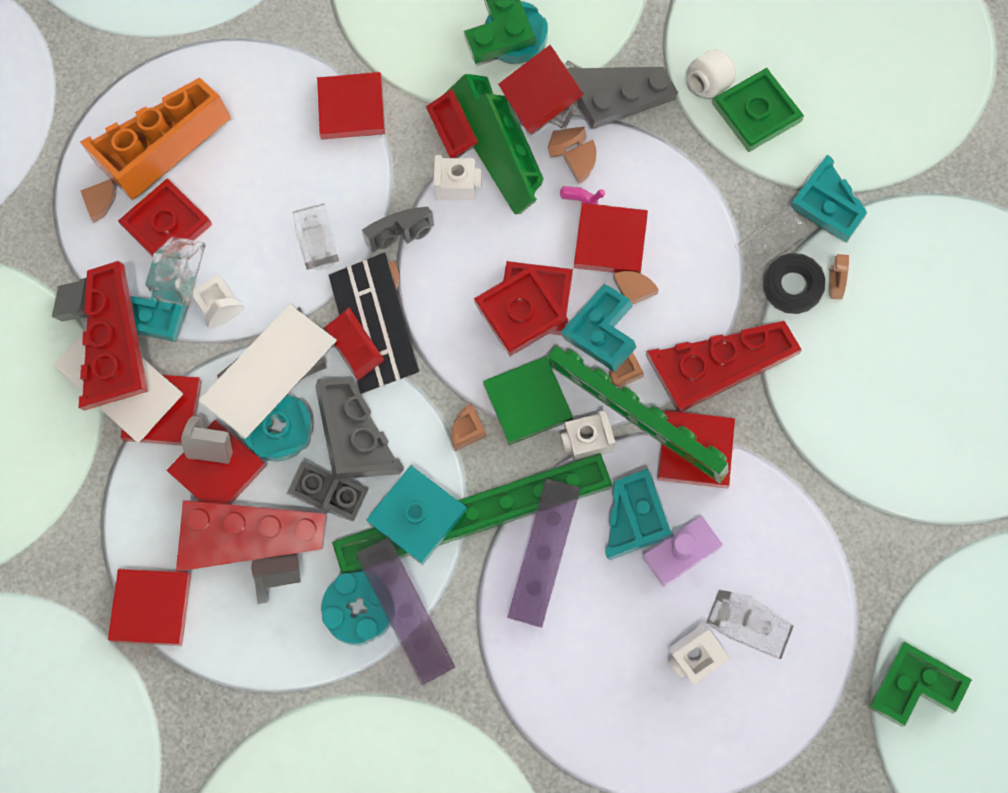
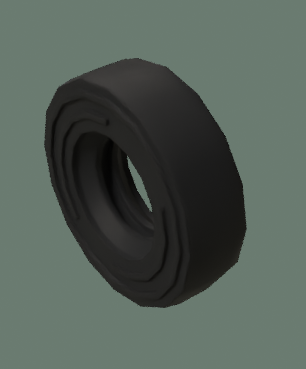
(797, 264)

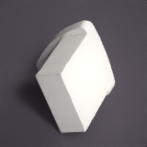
(216, 302)

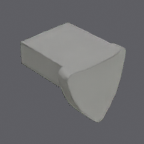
(205, 443)

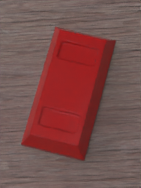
(451, 124)
(354, 344)

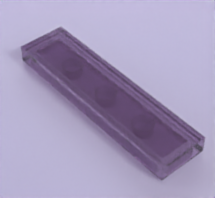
(543, 553)
(405, 611)

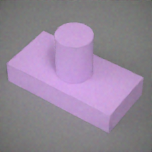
(682, 551)

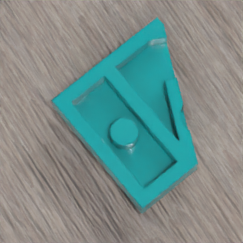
(830, 202)
(636, 516)

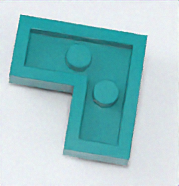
(157, 318)
(594, 329)

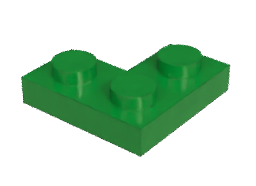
(505, 34)
(917, 675)

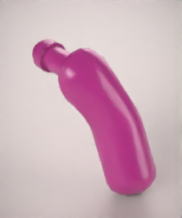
(581, 194)

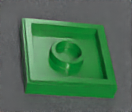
(757, 109)
(527, 400)

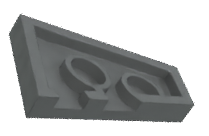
(621, 91)
(350, 434)

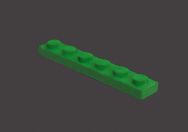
(650, 420)

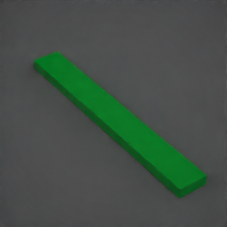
(492, 507)

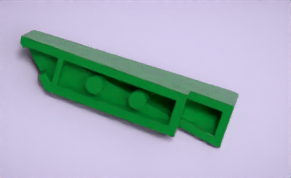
(500, 140)

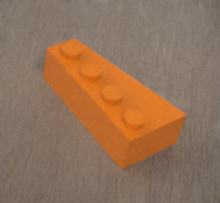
(157, 137)

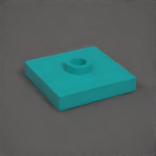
(416, 515)

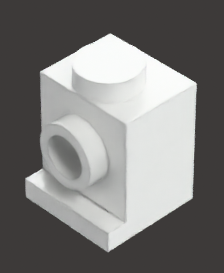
(456, 178)
(600, 442)
(708, 660)

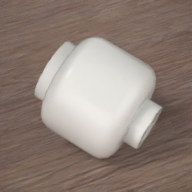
(711, 73)

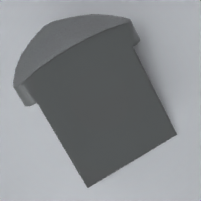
(70, 301)
(273, 573)

